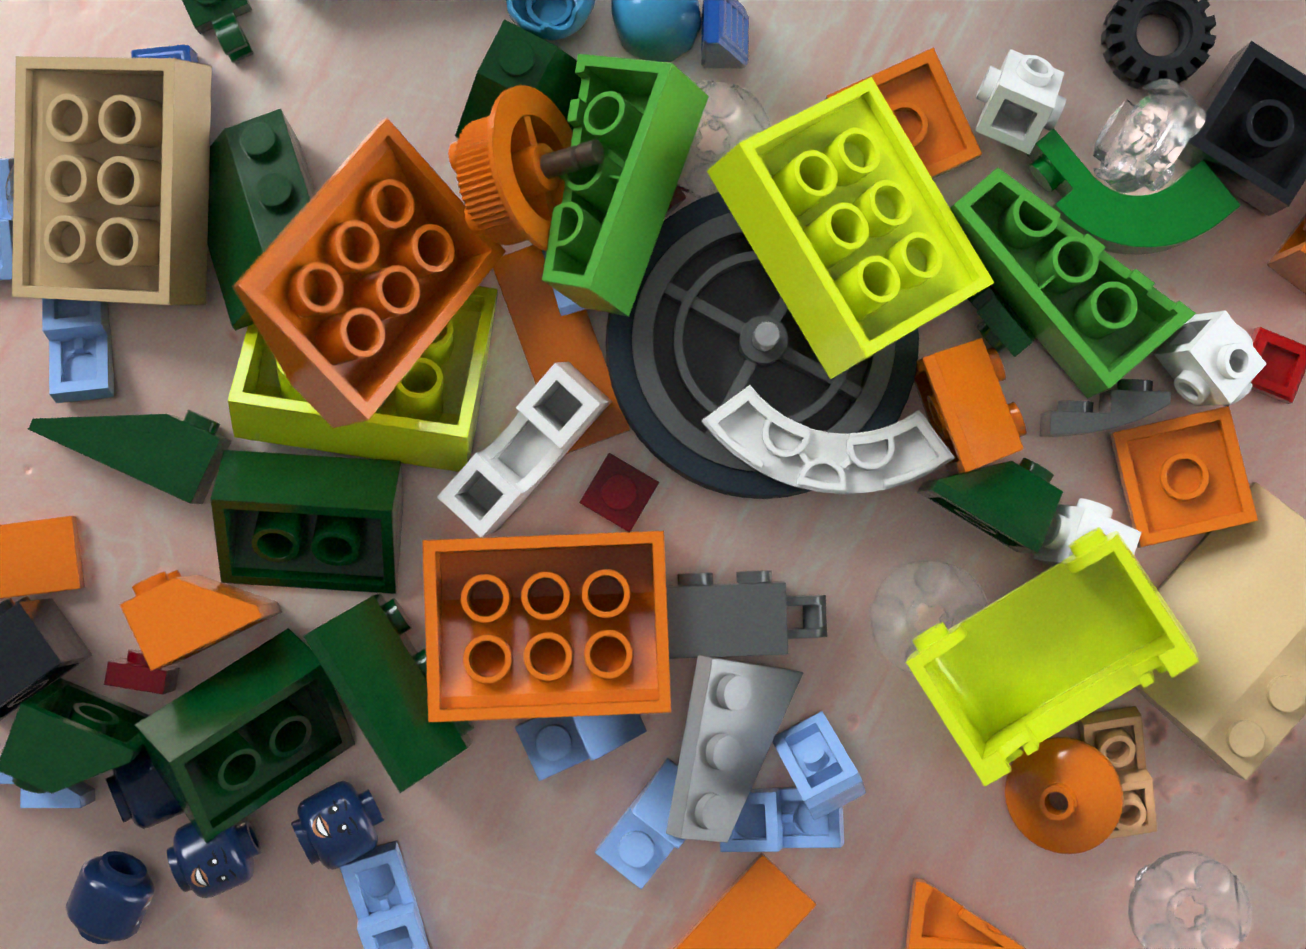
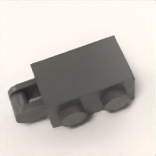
(737, 617)

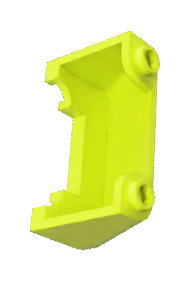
(1049, 653)

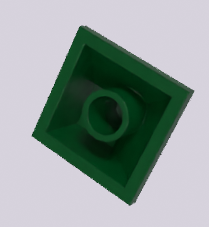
(521, 59)
(1001, 500)
(69, 737)

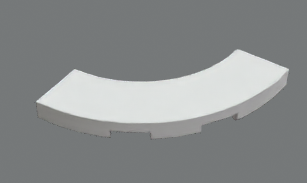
(825, 459)

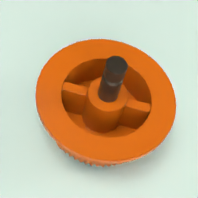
(513, 164)

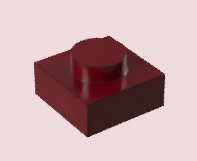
(619, 492)
(136, 675)

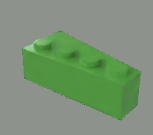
(616, 209)
(1064, 285)

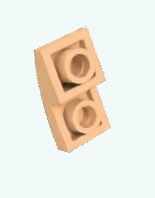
(1121, 739)

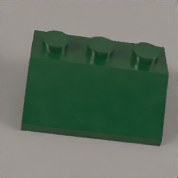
(254, 194)
(308, 521)
(386, 689)
(247, 734)

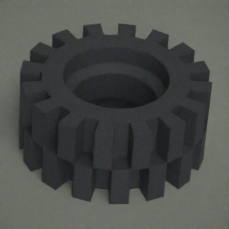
(1144, 67)

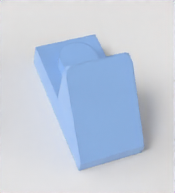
(567, 741)
(819, 765)
(639, 838)

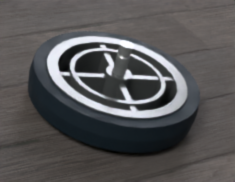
(711, 328)

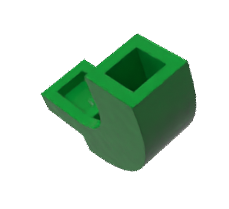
(1125, 221)

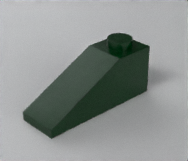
(153, 448)

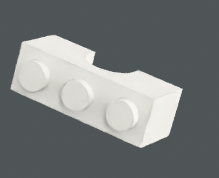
(526, 451)

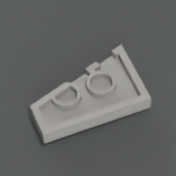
(725, 742)

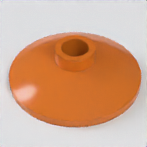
(1086, 782)

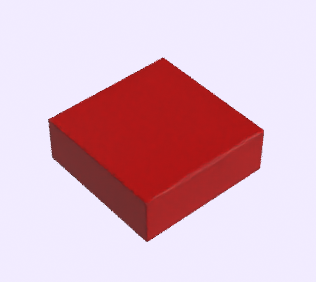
(1283, 368)

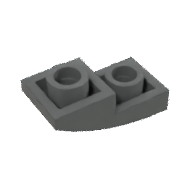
(1118, 407)

